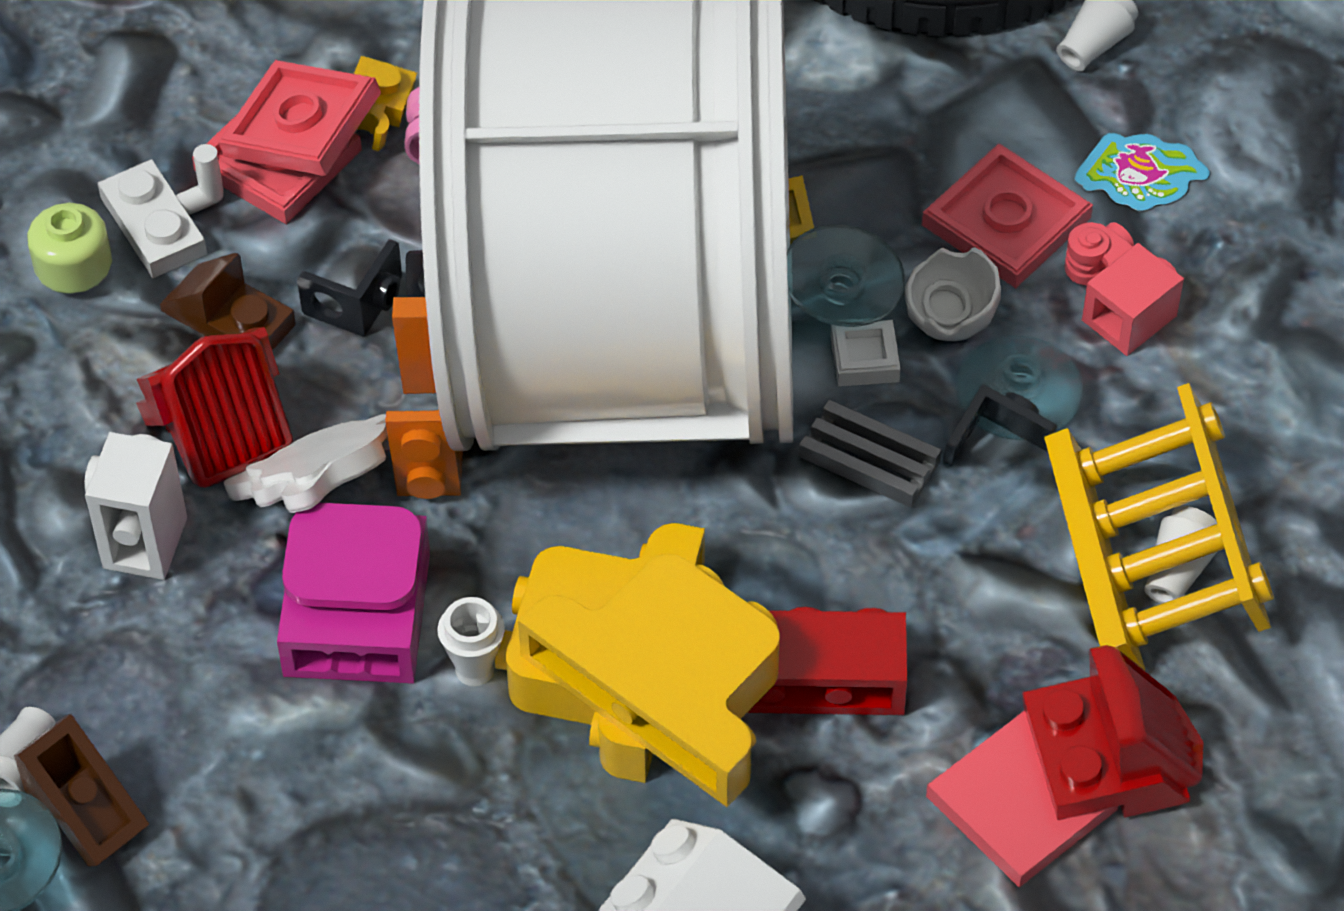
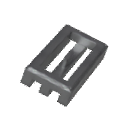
(875, 446)

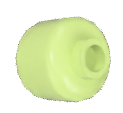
(69, 248)

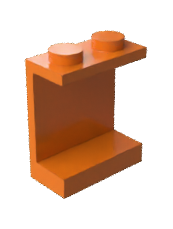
(418, 446)

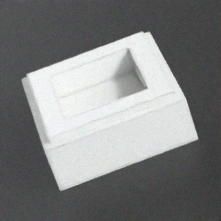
(865, 354)

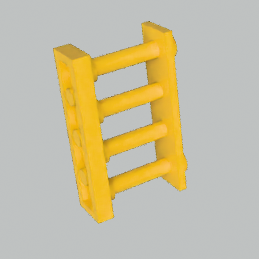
(1095, 521)

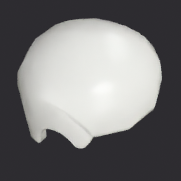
(953, 294)

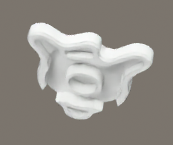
(313, 465)

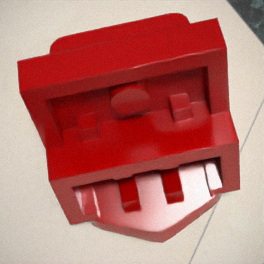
(219, 405)
(1113, 740)

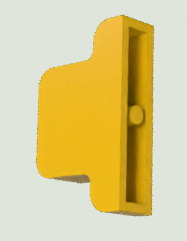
(592, 582)
(666, 664)

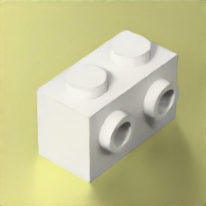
(135, 504)

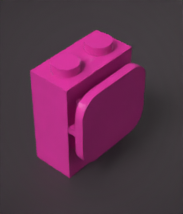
(353, 593)

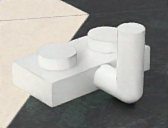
(156, 218)

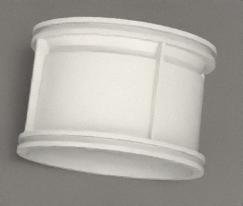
(606, 220)

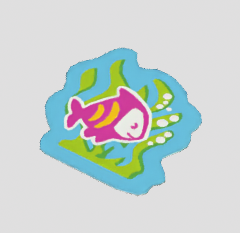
(1140, 170)

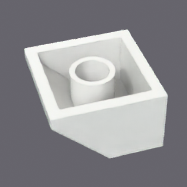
(701, 871)

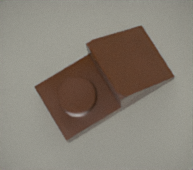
(219, 302)
(79, 790)

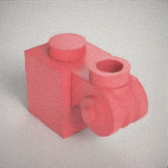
(1127, 286)

